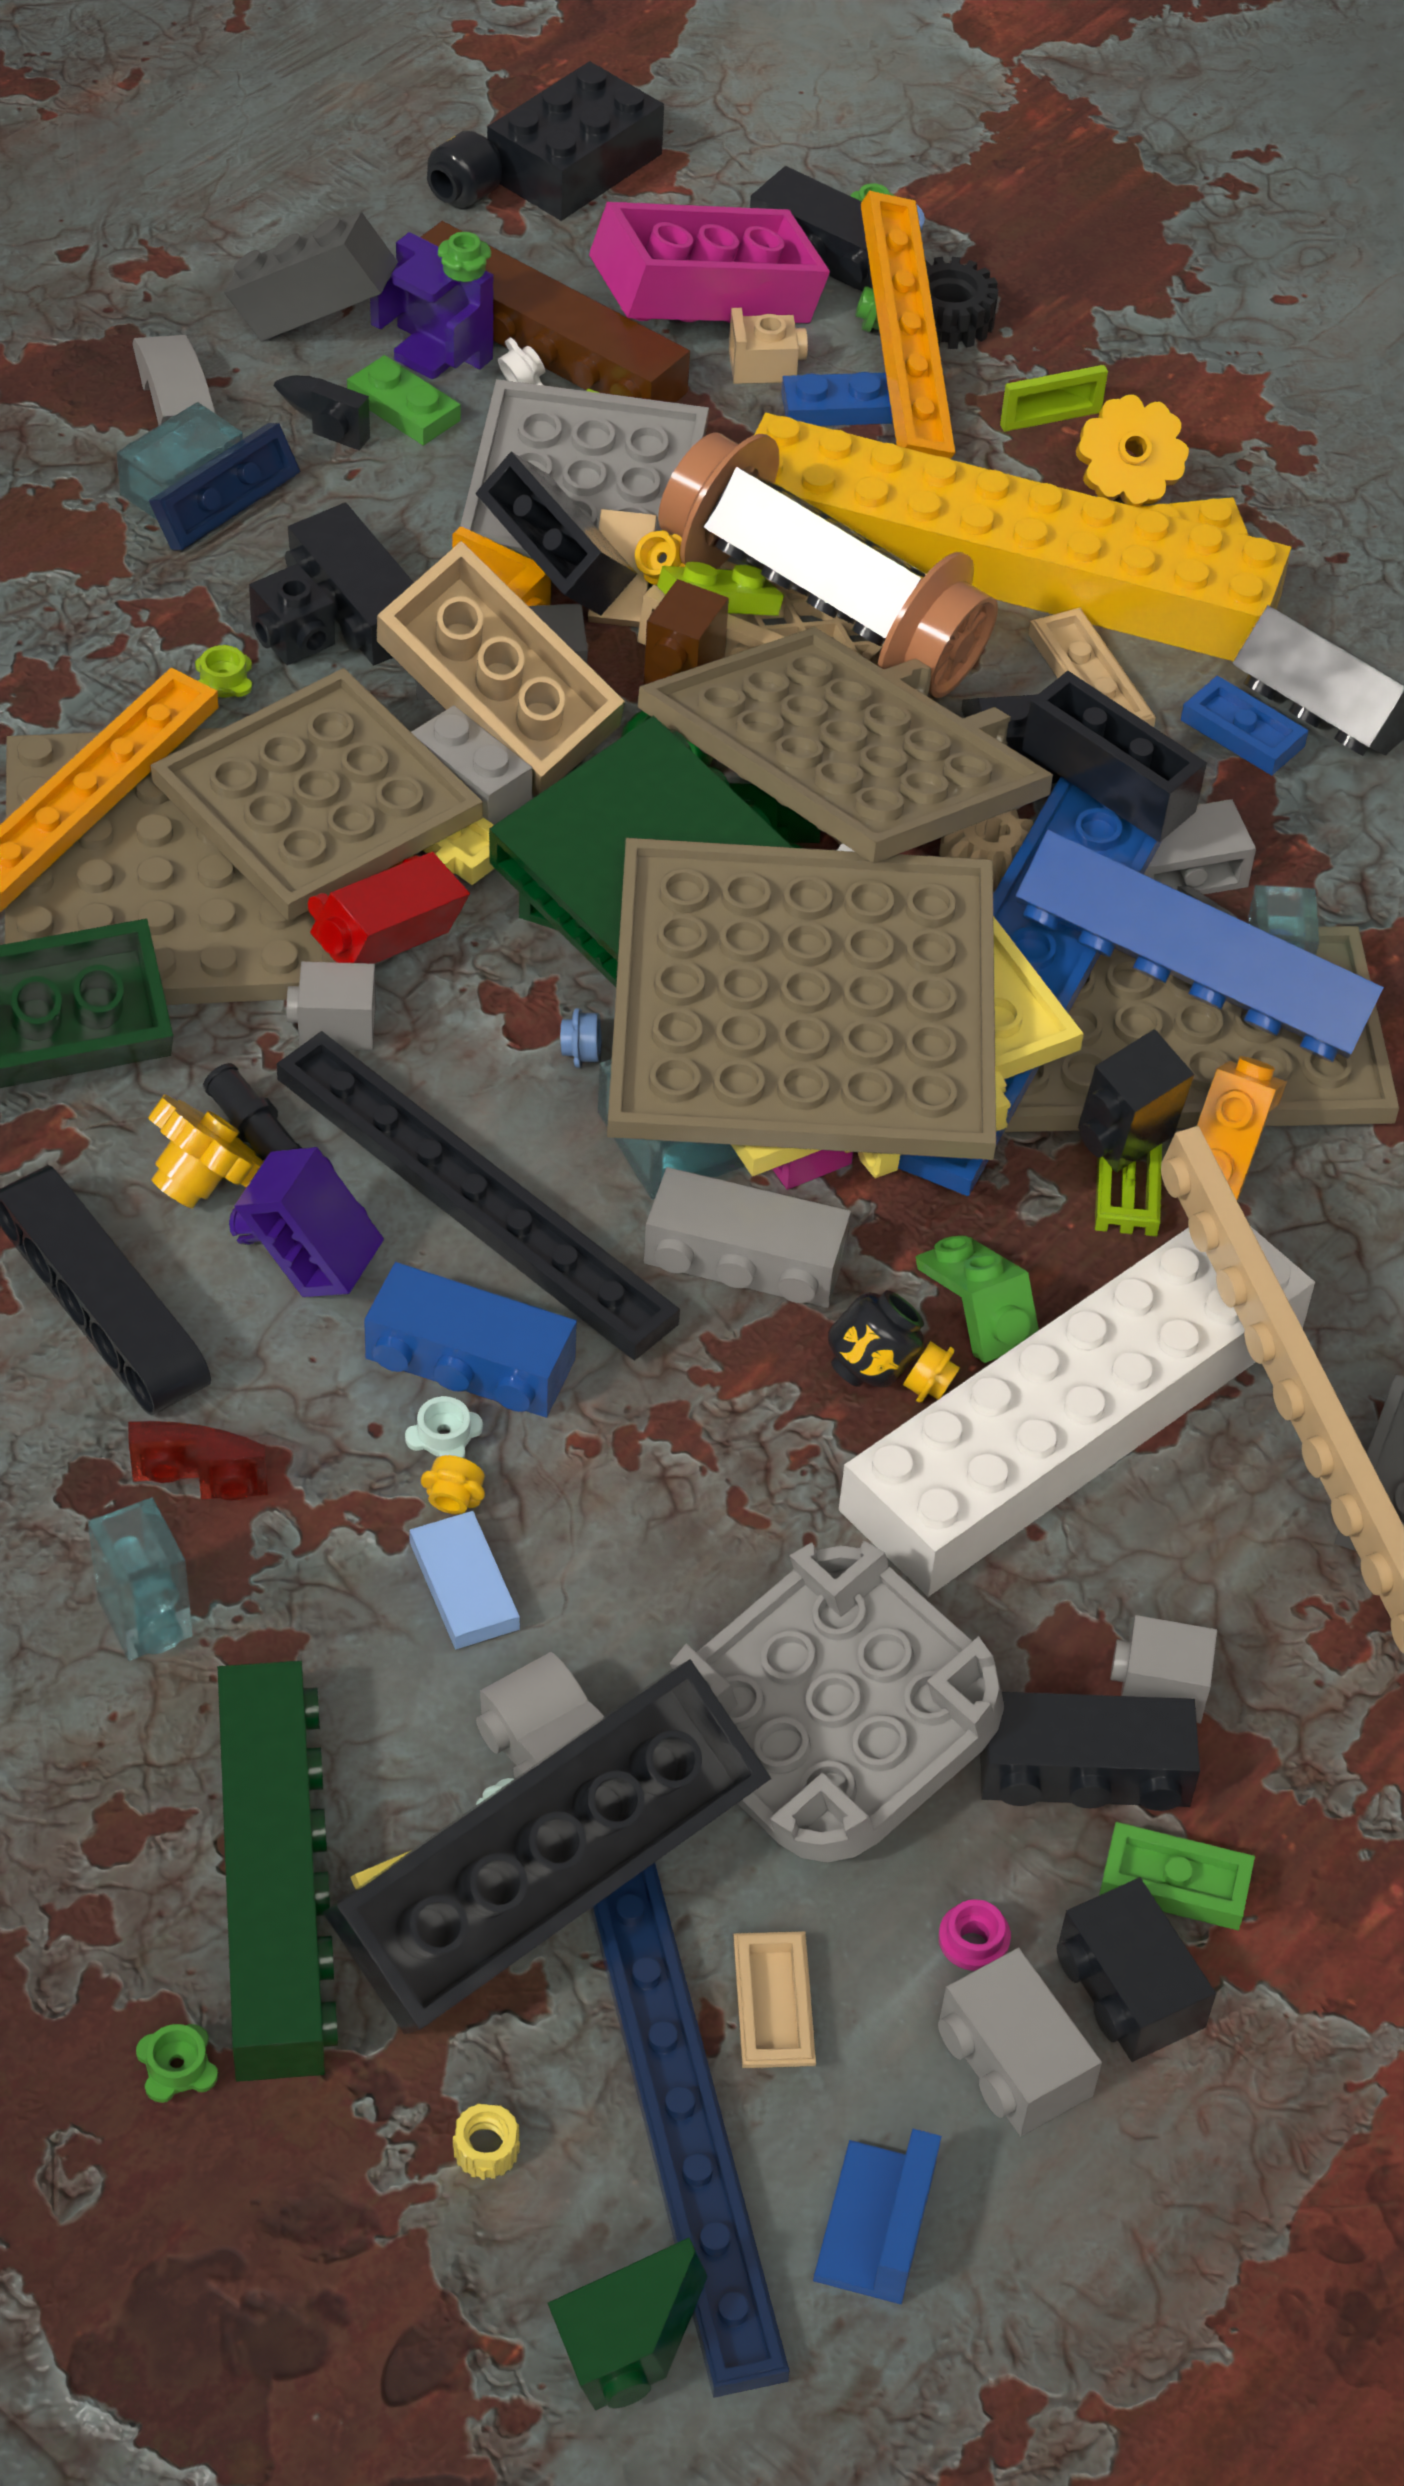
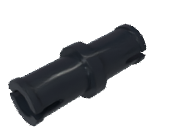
(248, 1113)

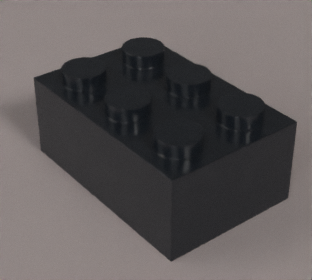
(577, 139)

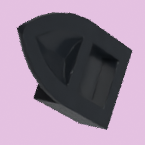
(334, 410)

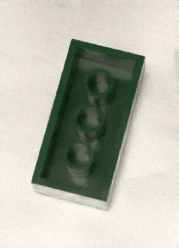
(81, 1003)

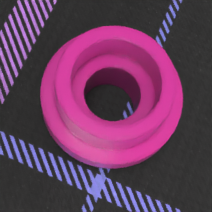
(978, 1918)

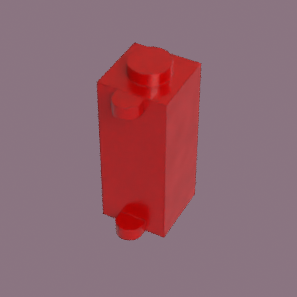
(388, 911)

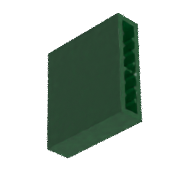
(571, 839)

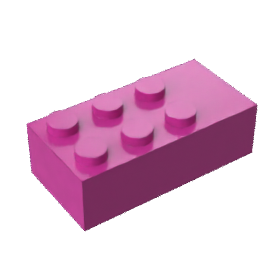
(707, 260)

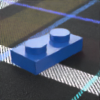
(837, 399)
(1244, 725)

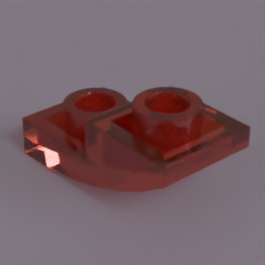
(223, 1461)

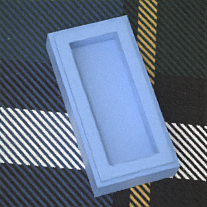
(464, 1580)

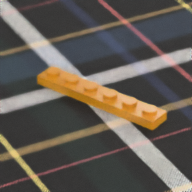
(907, 325)
(99, 778)

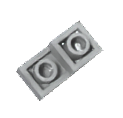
(171, 374)

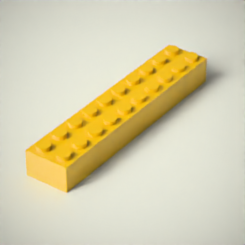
(1038, 540)

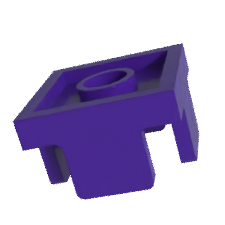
(445, 316)

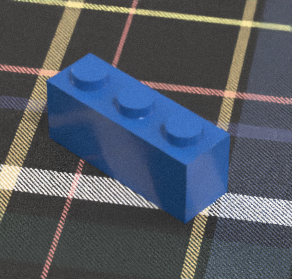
(470, 1340)

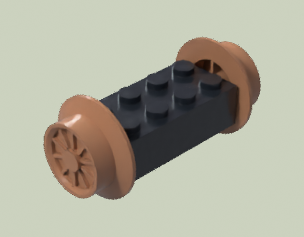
(731, 507)

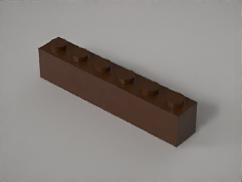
(577, 334)

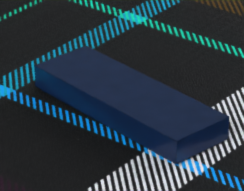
(224, 486)

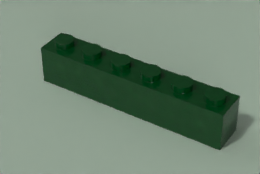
(271, 1873)

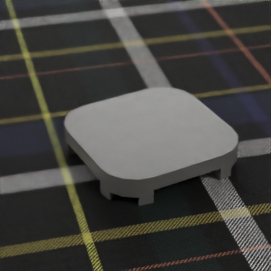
(849, 1699)

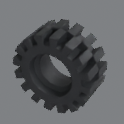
(961, 301)

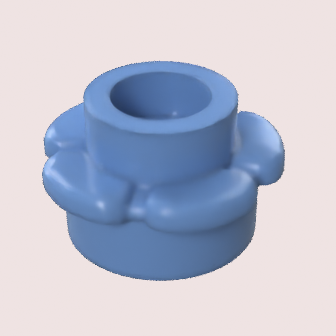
(581, 1037)

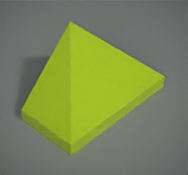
(1053, 398)

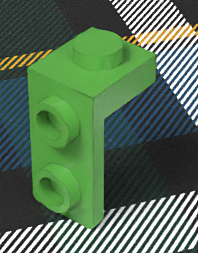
(992, 1290)

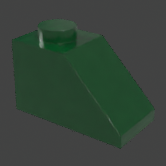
(630, 2324)

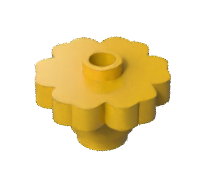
(1145, 432)
(199, 1152)

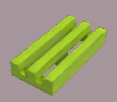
(1126, 1215)

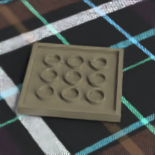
(316, 792)

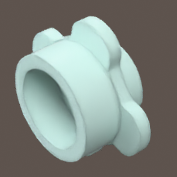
(439, 1415)

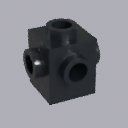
(292, 614)

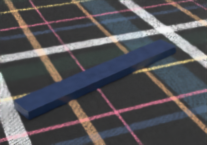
(688, 2136)

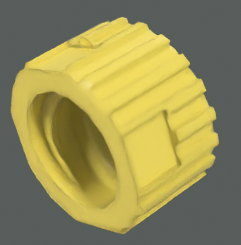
(486, 2118)

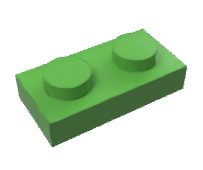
(405, 400)
(1181, 1874)

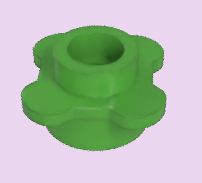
(174, 2042)

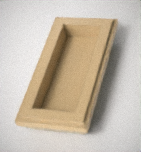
(774, 2000)

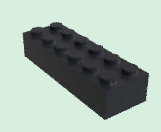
(546, 1847)

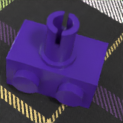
(307, 1222)

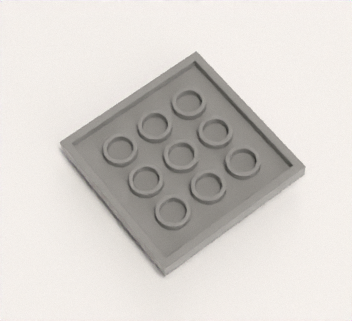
(592, 444)

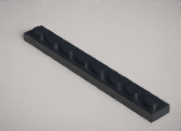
(479, 1196)

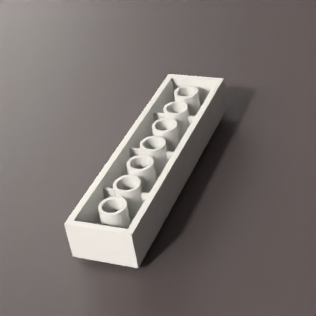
(1053, 1413)

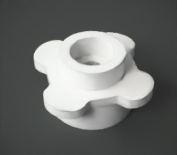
(520, 364)

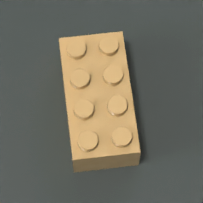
(499, 665)

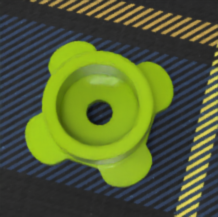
(225, 671)

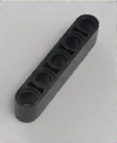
(101, 1291)

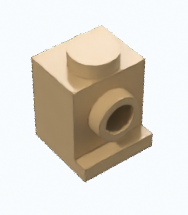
(765, 347)

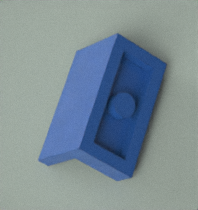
(877, 2217)

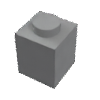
(335, 1001)
(1166, 1661)

